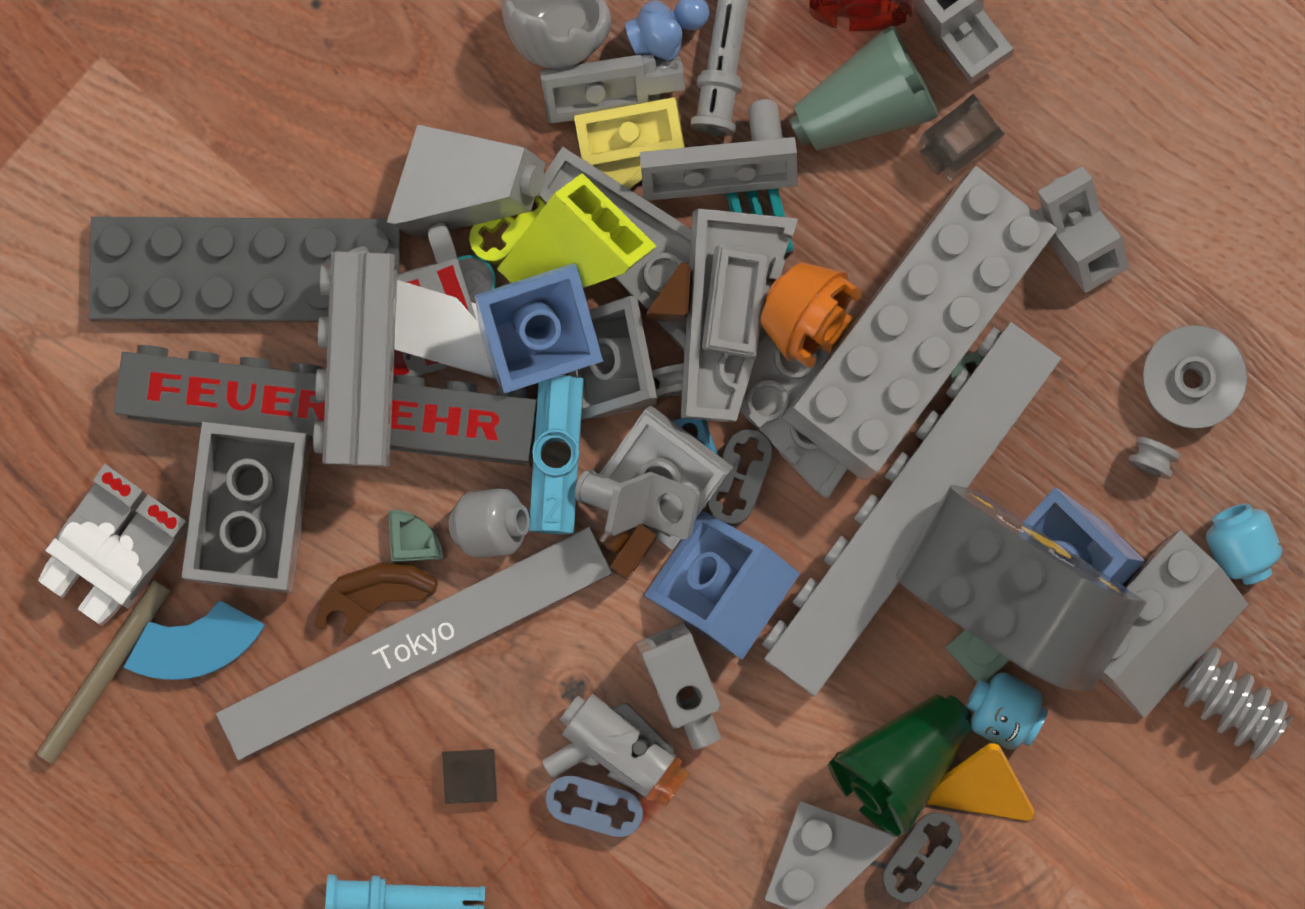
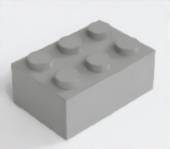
(247, 507)

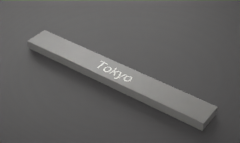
(414, 644)

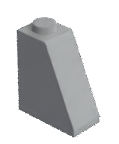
(463, 182)

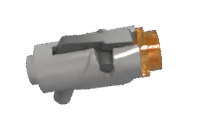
(622, 744)

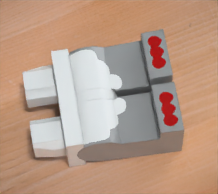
(114, 543)

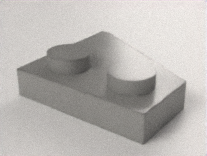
(822, 858)

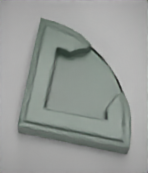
(412, 539)

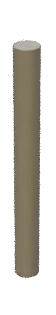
(103, 672)

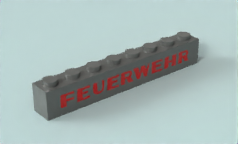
(423, 420)

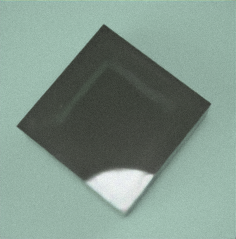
(469, 776)

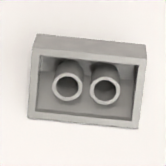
(1184, 615)

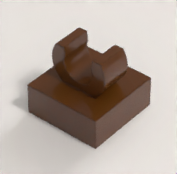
(629, 549)

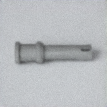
(719, 82)

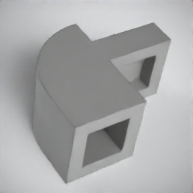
(965, 34)
(1084, 236)

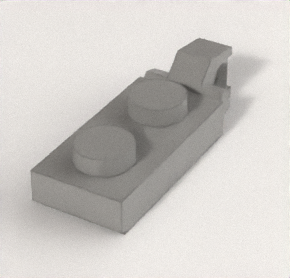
(608, 85)

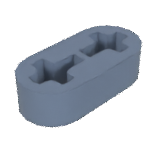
(590, 818)

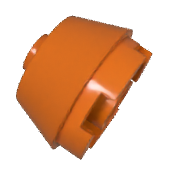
(808, 311)

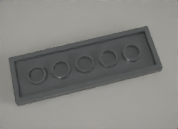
(221, 266)

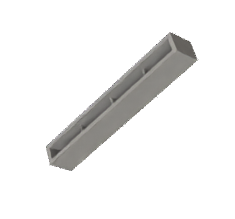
(951, 454)

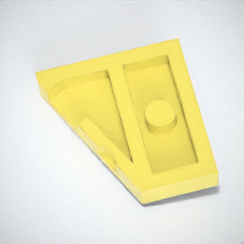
(616, 136)

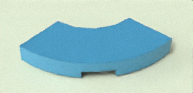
(194, 648)

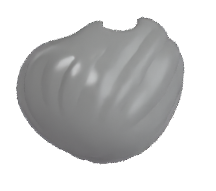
(556, 30)

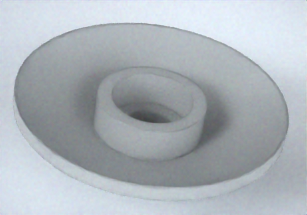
(1212, 358)

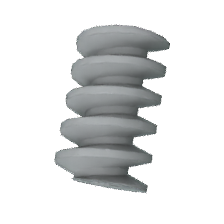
(1235, 702)

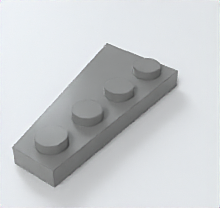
(714, 380)

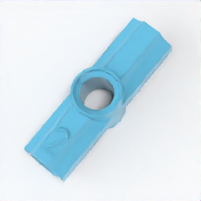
(554, 488)

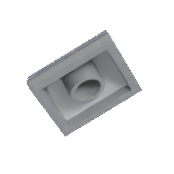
(624, 376)

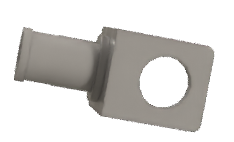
(638, 502)

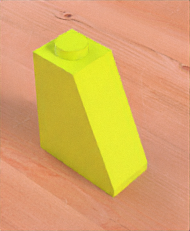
(580, 229)

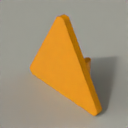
(984, 786)

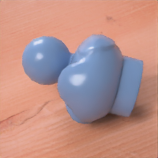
(659, 28)

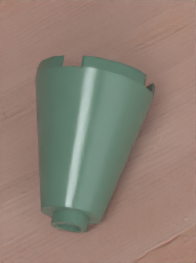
(865, 96)

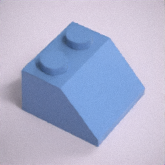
(723, 584)

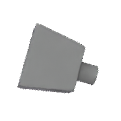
(676, 663)

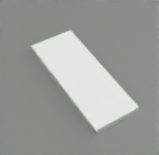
(439, 329)

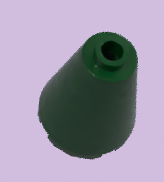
(902, 762)

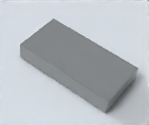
(735, 301)

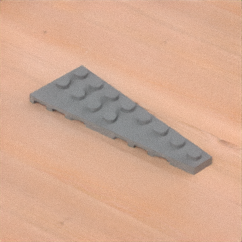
(773, 379)

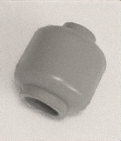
(489, 523)

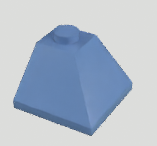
(537, 328)
(1085, 536)

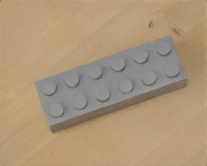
(919, 324)

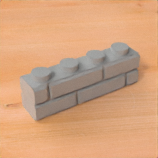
(359, 359)

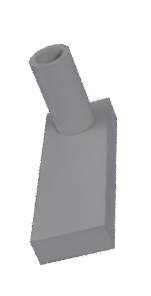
(725, 168)

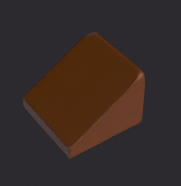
(673, 299)

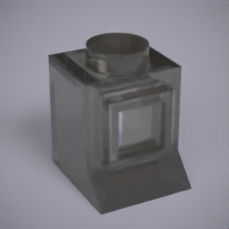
(960, 139)

